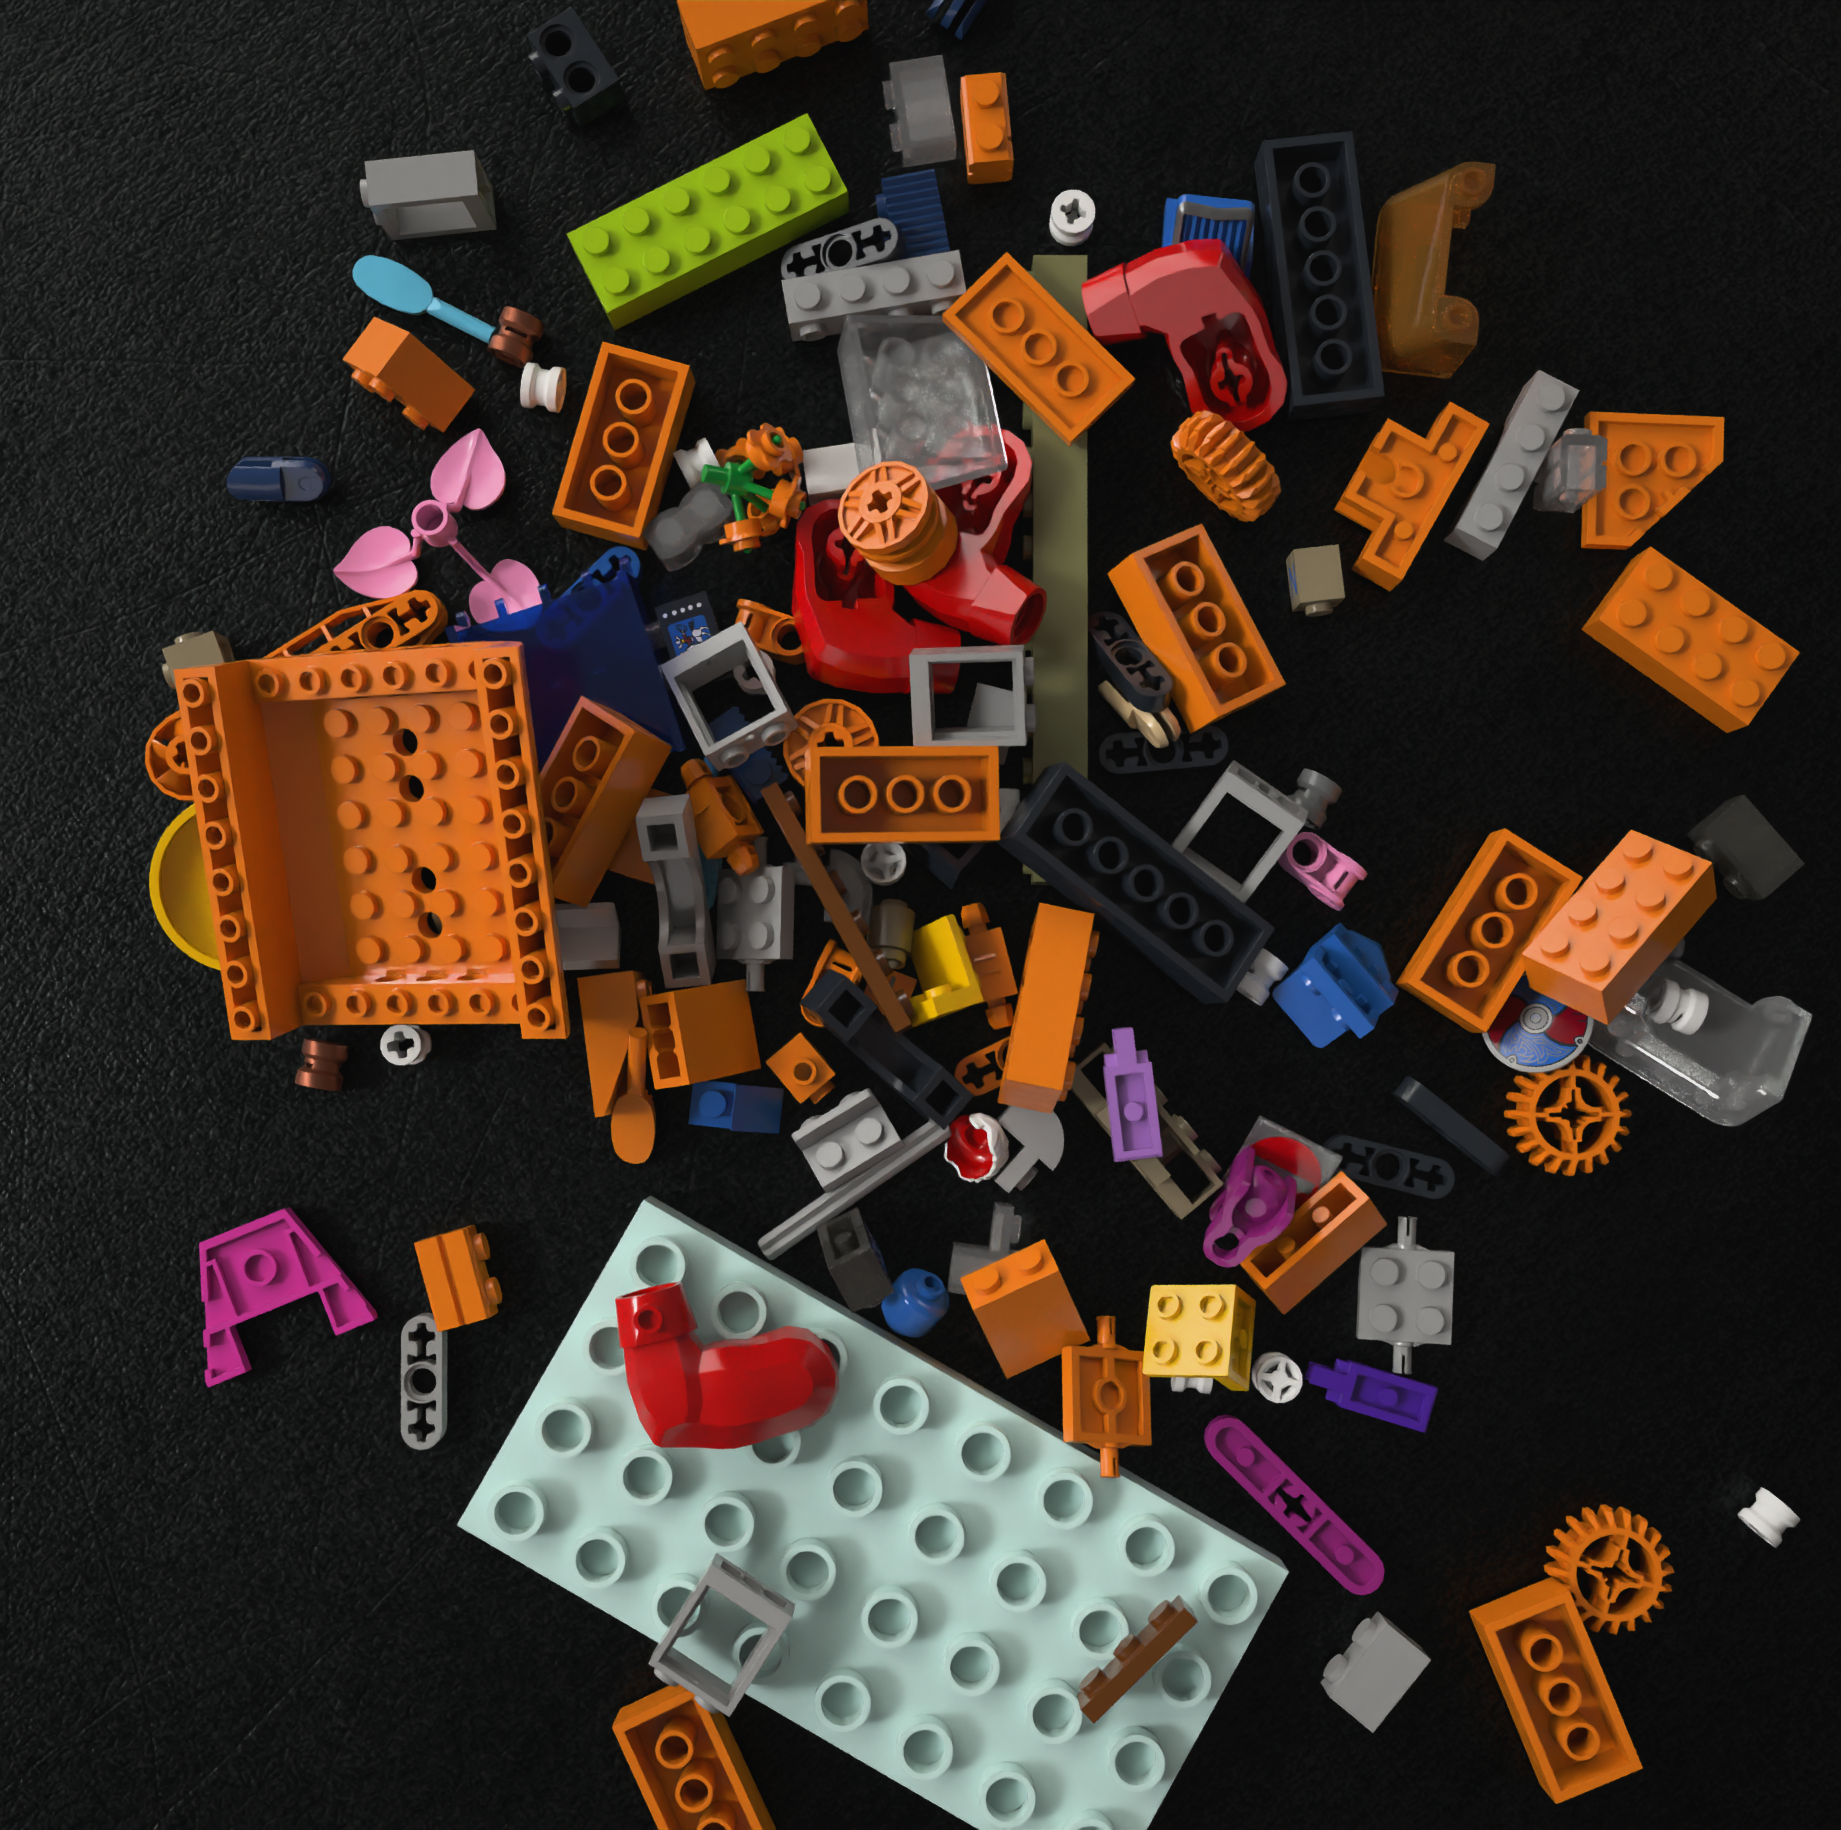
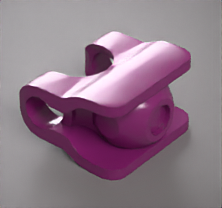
(1254, 1209)

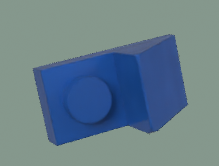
(736, 1106)

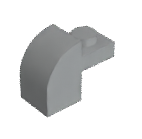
(1041, 1139)

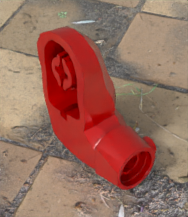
(1209, 323)
(974, 586)
(850, 618)
(720, 1390)

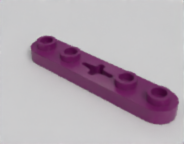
(1324, 1534)

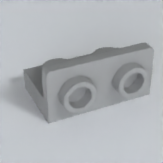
(847, 1139)

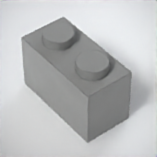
(1374, 1670)

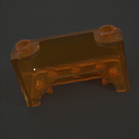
(1415, 320)

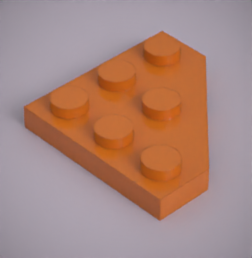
(1649, 471)

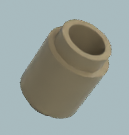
(892, 931)

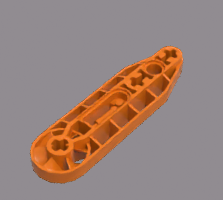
(169, 764)

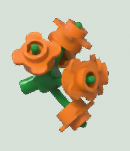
(767, 508)

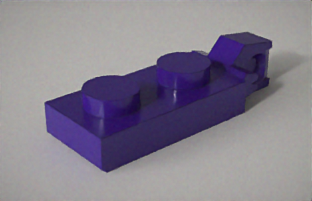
(1375, 1392)

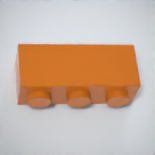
(1314, 1243)

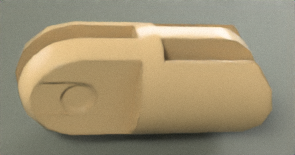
(1153, 726)

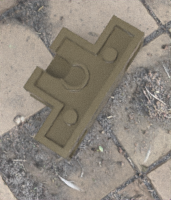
(1175, 1137)

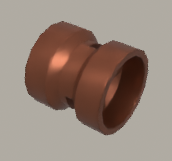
(516, 337)
(322, 1064)

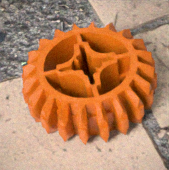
(1225, 466)
(1568, 1131)
(1614, 1530)

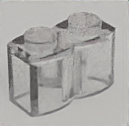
(682, 531)

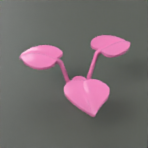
(465, 475)

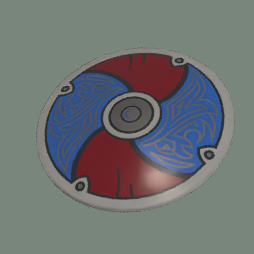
(1537, 1031)

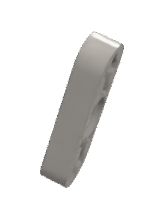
(434, 1414)

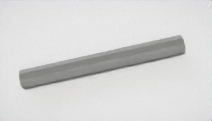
(848, 1193)

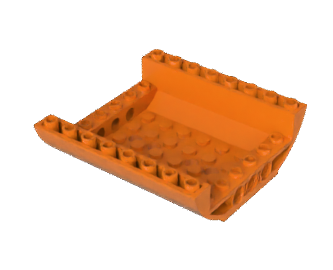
(324, 845)

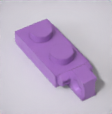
(1131, 1100)

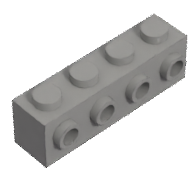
(901, 287)

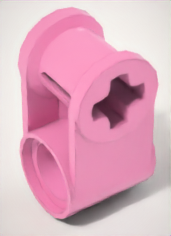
(1327, 874)

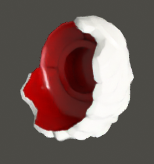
(976, 1147)

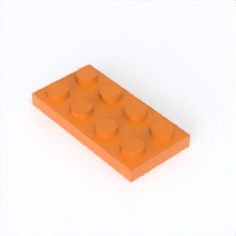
(1038, 349)

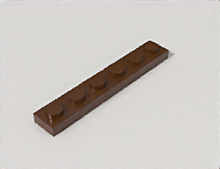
(848, 924)

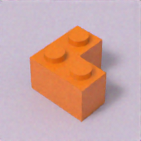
(402, 367)

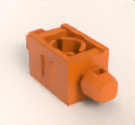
(722, 817)
(991, 963)

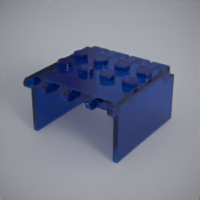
(591, 647)

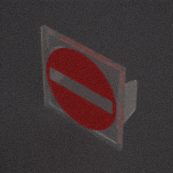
(1291, 1156)

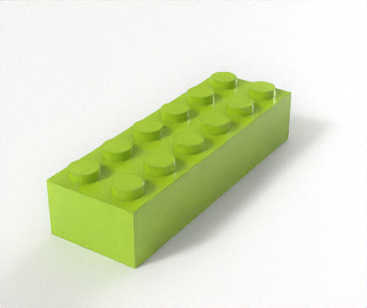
(710, 221)

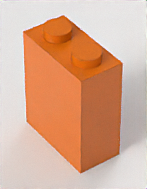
(699, 1034)
(1024, 1308)

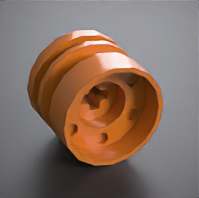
(898, 523)
(824, 721)

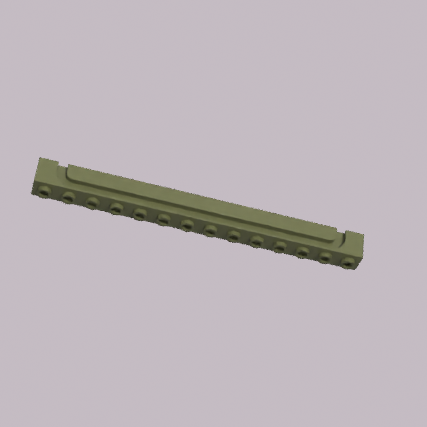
(1058, 564)

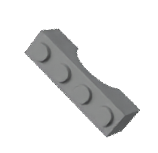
(1513, 465)
(673, 854)

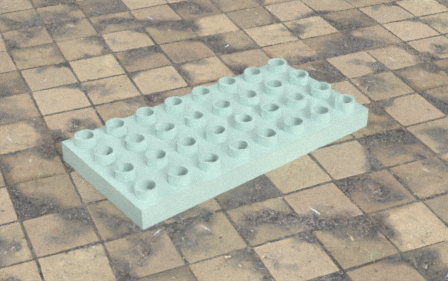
(929, 1532)

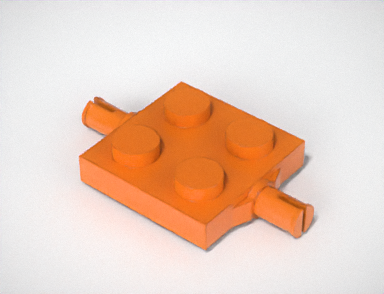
(1105, 1397)

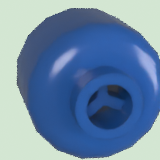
(916, 1303)

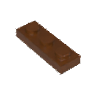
(1135, 1657)

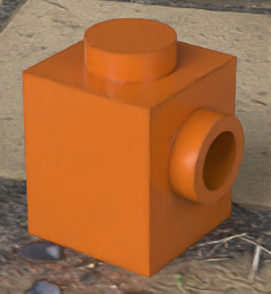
(803, 1069)

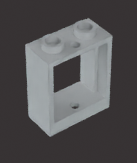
(429, 195)
(710, 661)
(923, 705)
(1263, 800)
(750, 1595)

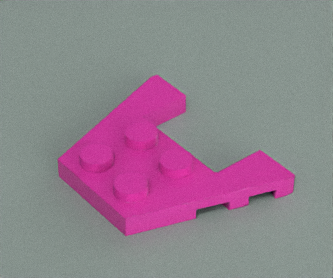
(262, 1270)

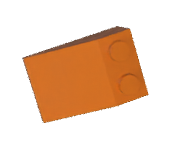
(608, 1013)

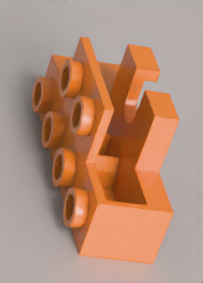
(1404, 488)

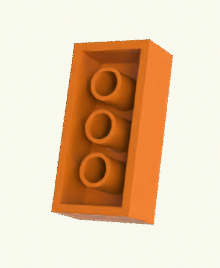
(756, 35)
(624, 445)
(1196, 627)
(1690, 640)
(594, 793)
(902, 795)
(1620, 926)
(1479, 937)
(1046, 1009)
(1555, 1689)
(688, 1764)

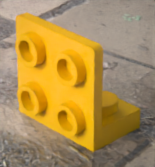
(943, 971)
(1200, 1333)

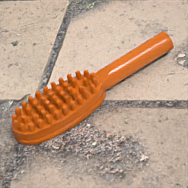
(634, 1112)

